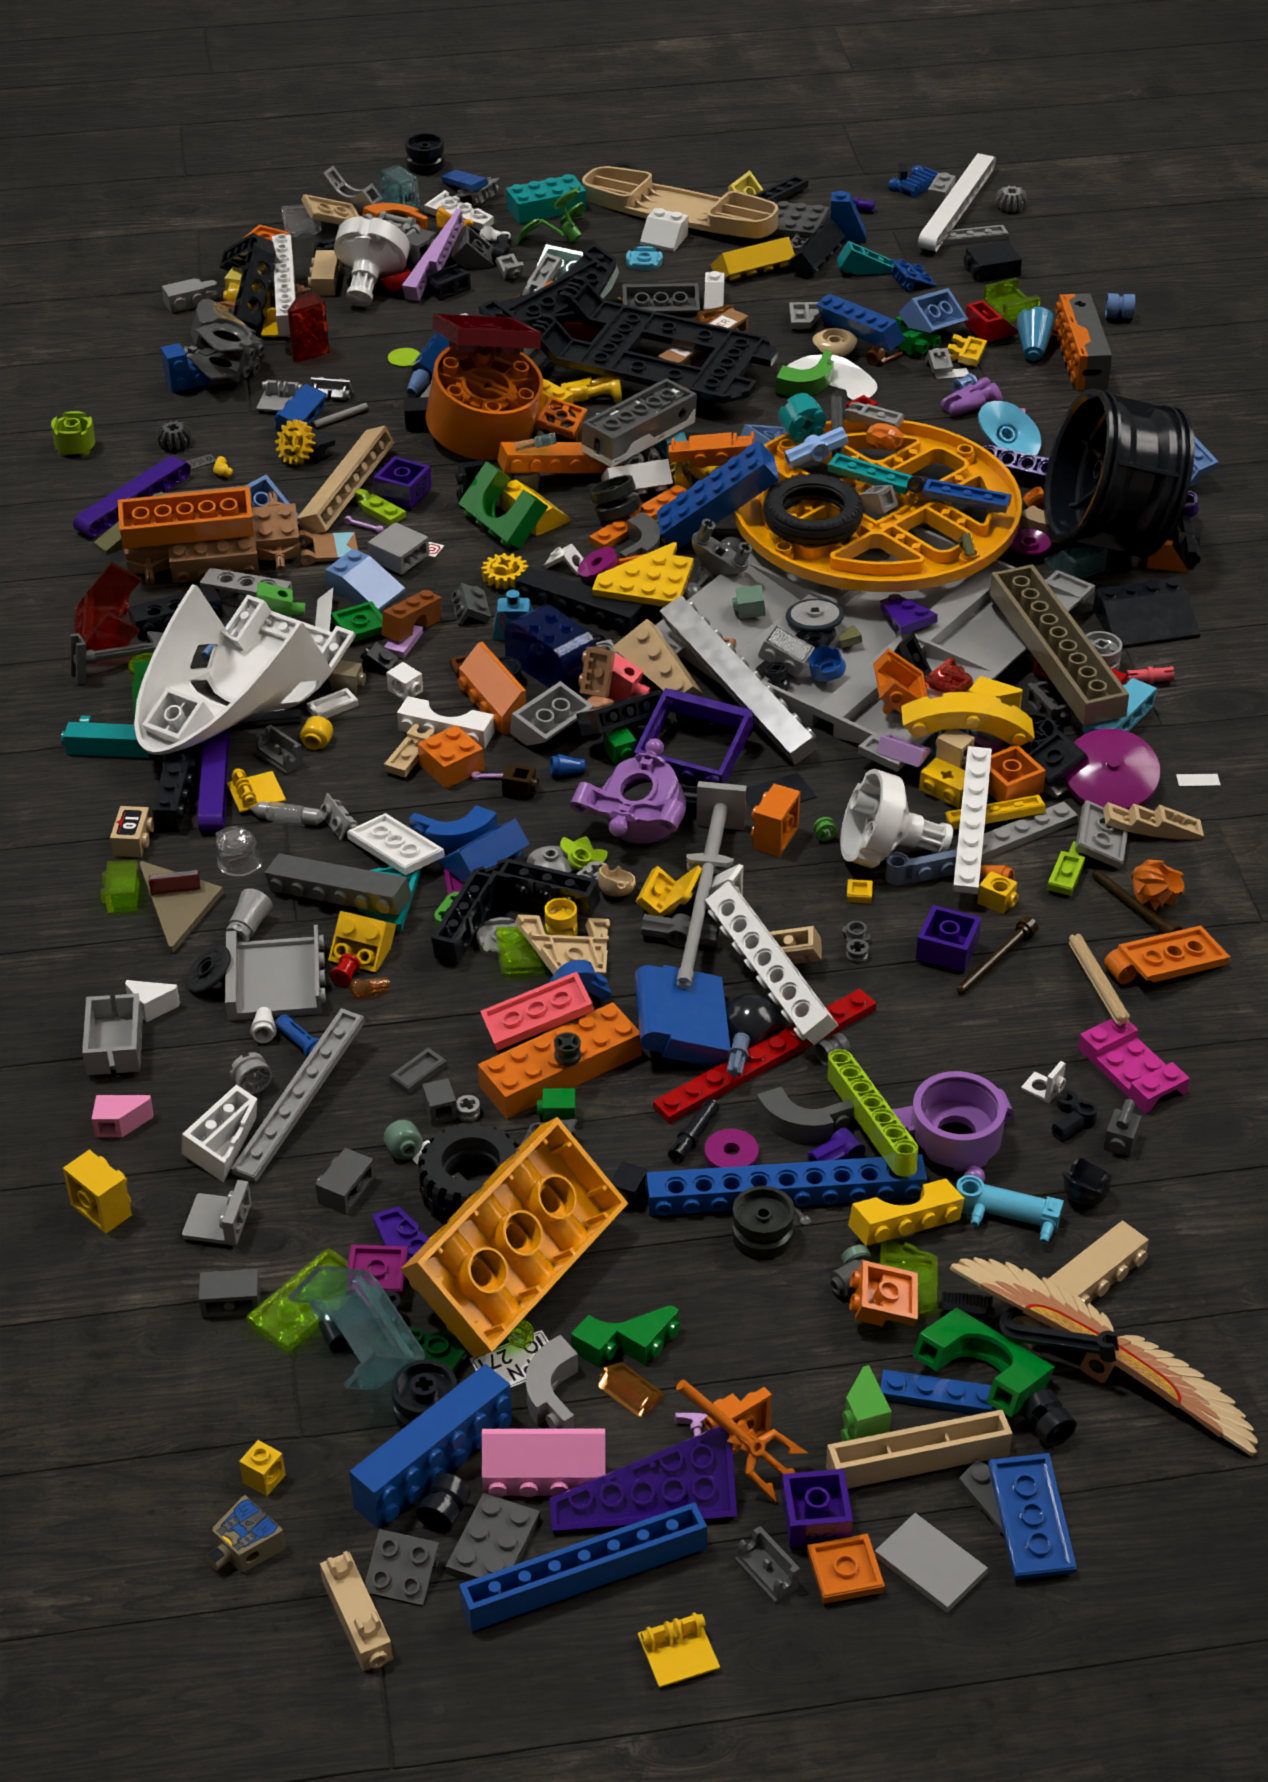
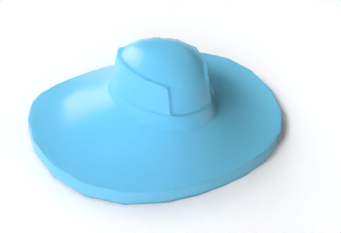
(1009, 427)

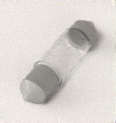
(288, 813)

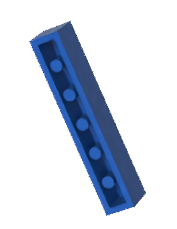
(860, 321)

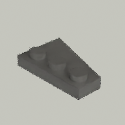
(978, 1487)

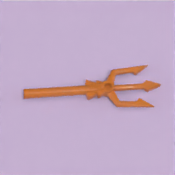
(744, 1438)

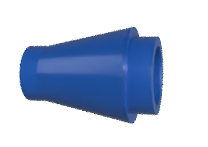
(564, 765)

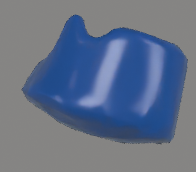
(826, 664)

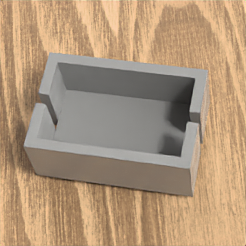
(112, 1040)

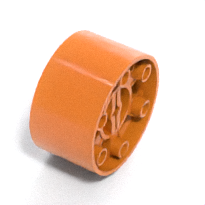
(482, 400)

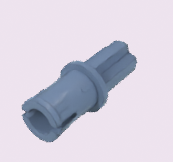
(738, 1054)

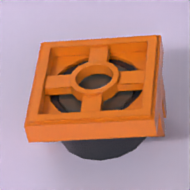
(562, 419)

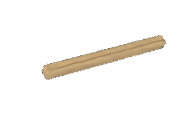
(1099, 980)

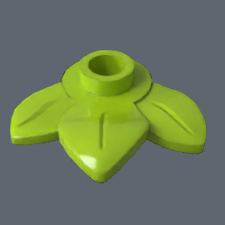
(581, 852)

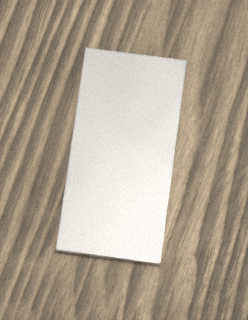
(395, 844)

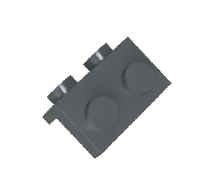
(470, 602)

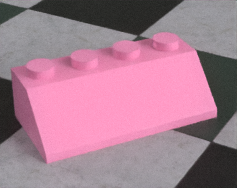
(540, 1460)

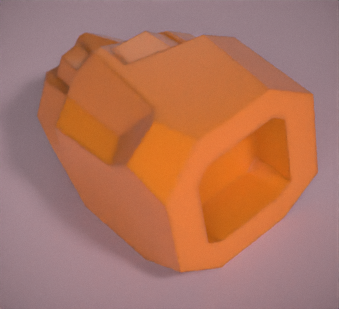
(884, 436)
(1035, 498)

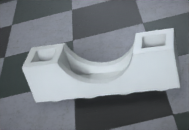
(417, 711)

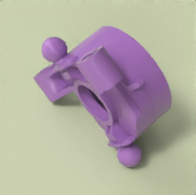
(643, 819)
(960, 1099)

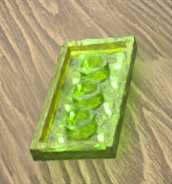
(289, 1321)

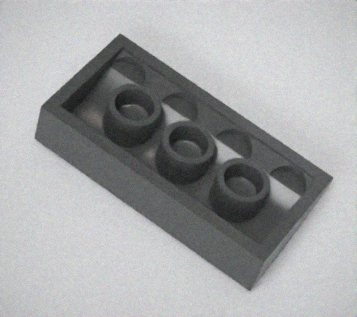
(663, 297)

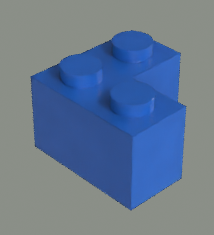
(179, 371)

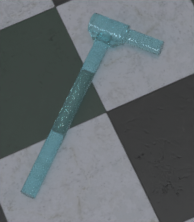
(540, 440)

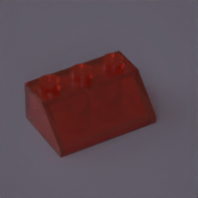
(308, 327)

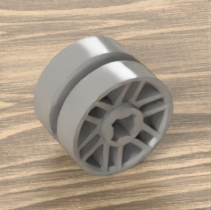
(1108, 646)

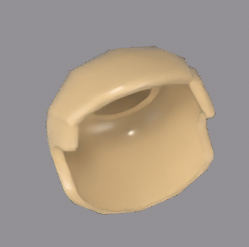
(615, 882)

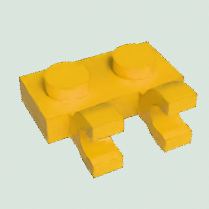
(968, 350)

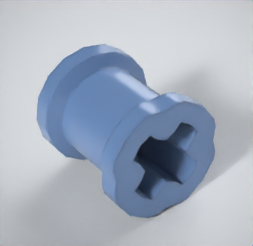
(963, 382)

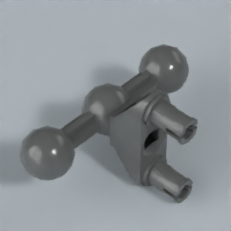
(716, 557)

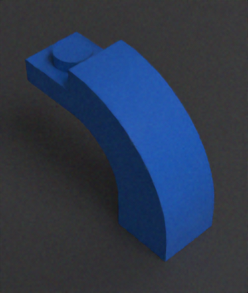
(456, 833)

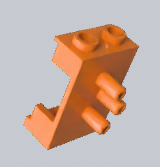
(898, 681)

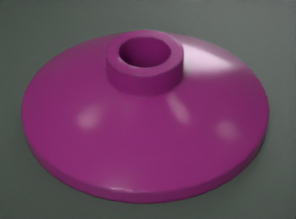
(1031, 542)

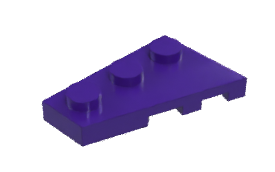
(906, 613)
(399, 1229)

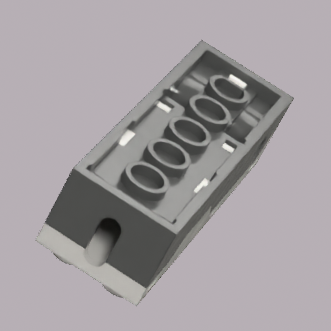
(638, 422)

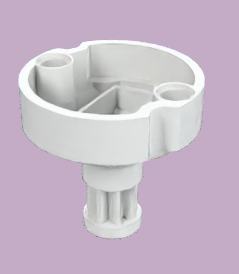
(371, 251)
(880, 821)

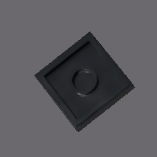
(1058, 757)

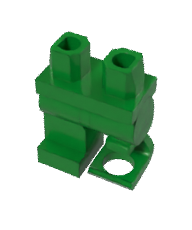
(916, 340)

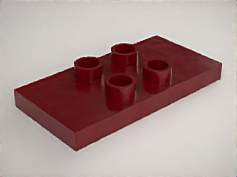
(474, 331)

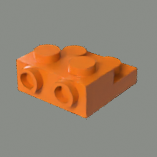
(884, 1294)
(753, 1408)

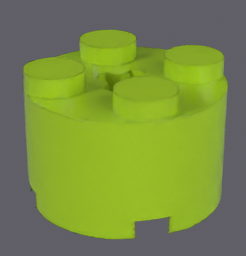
(73, 433)

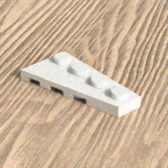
(450, 204)

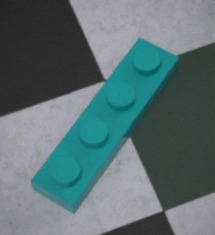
(869, 472)

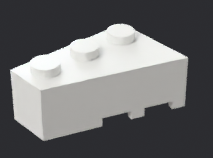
(220, 1132)

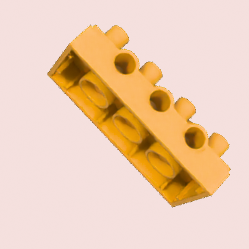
(514, 1238)

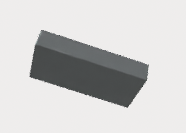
(418, 1071)

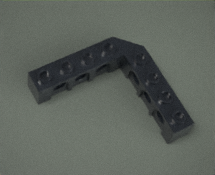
(252, 253)
(510, 880)

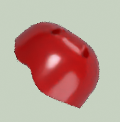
(395, 282)

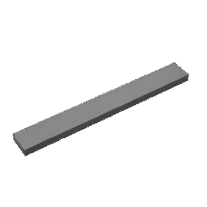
(297, 1095)

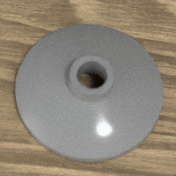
(550, 857)

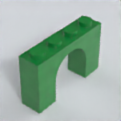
(481, 500)
(965, 1336)

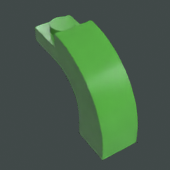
(808, 381)

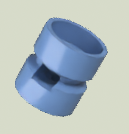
(1120, 306)

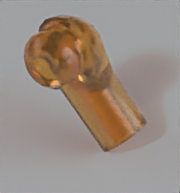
(363, 987)

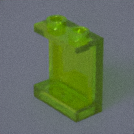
(1008, 299)

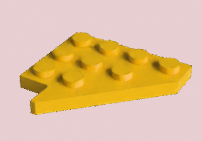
(649, 579)

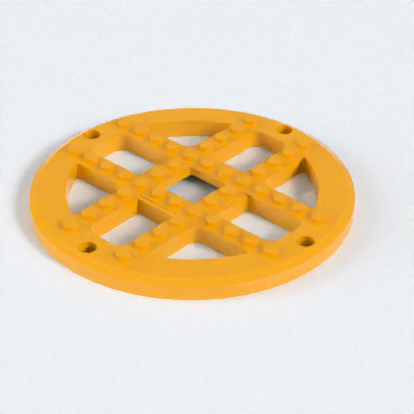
(920, 563)

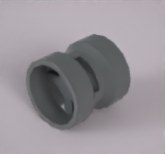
(824, 1047)

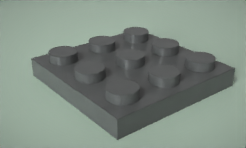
(800, 219)

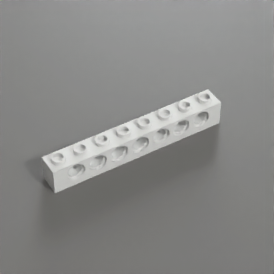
(283, 281)
(771, 963)

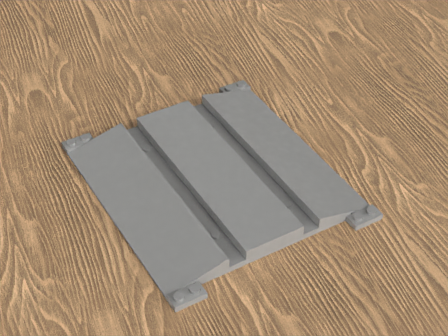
(966, 629)

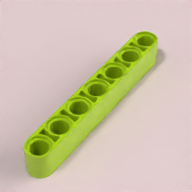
(873, 1113)

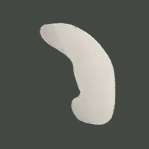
(845, 375)

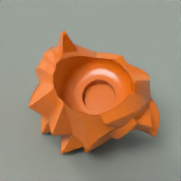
(1157, 883)

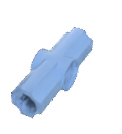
(816, 447)

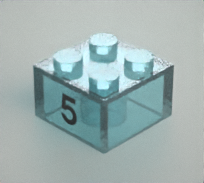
(399, 186)

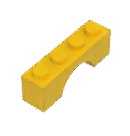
(880, 1221)

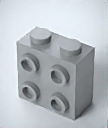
(398, 548)

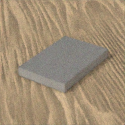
(1099, 839)
(930, 1562)

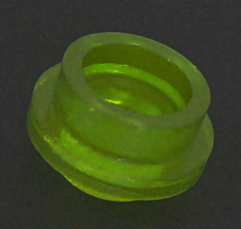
(521, 1335)

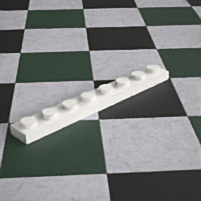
(972, 820)

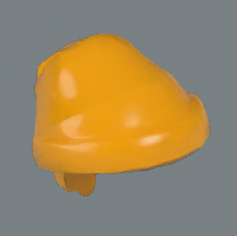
(443, 216)

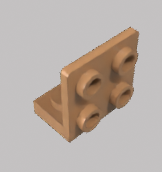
(597, 671)

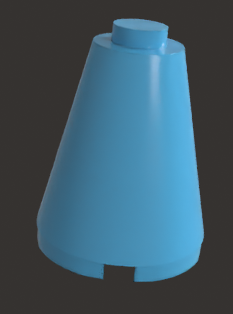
(1035, 331)

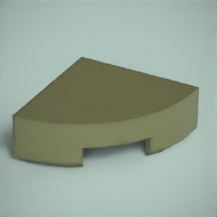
(965, 543)
(850, 637)

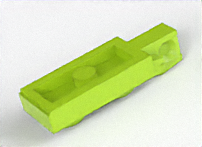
(379, 508)
(1066, 871)

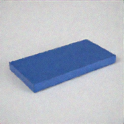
(1032, 1516)

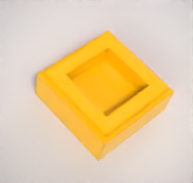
(859, 891)

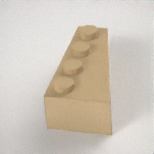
(653, 654)

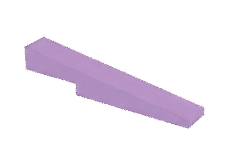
(434, 257)

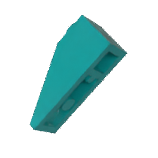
(863, 261)

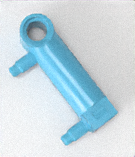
(1009, 1204)

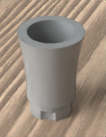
(249, 913)

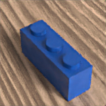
(304, 406)

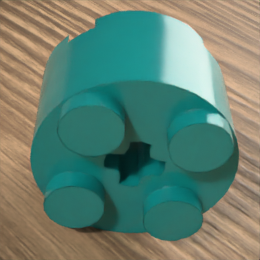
(802, 417)

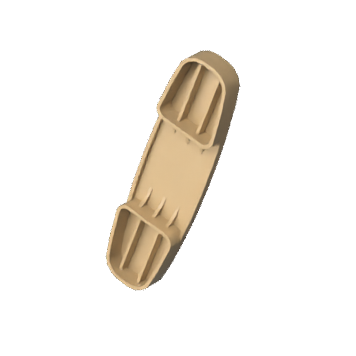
(635, 194)

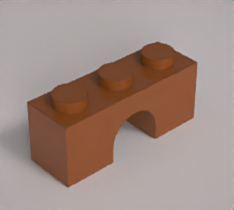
(420, 608)

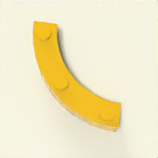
(968, 711)

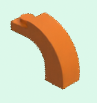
(397, 210)

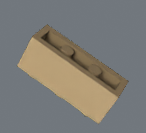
(324, 273)

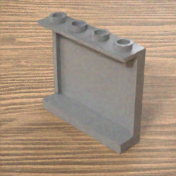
(275, 976)

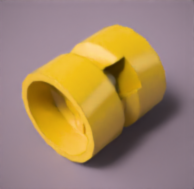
(561, 917)

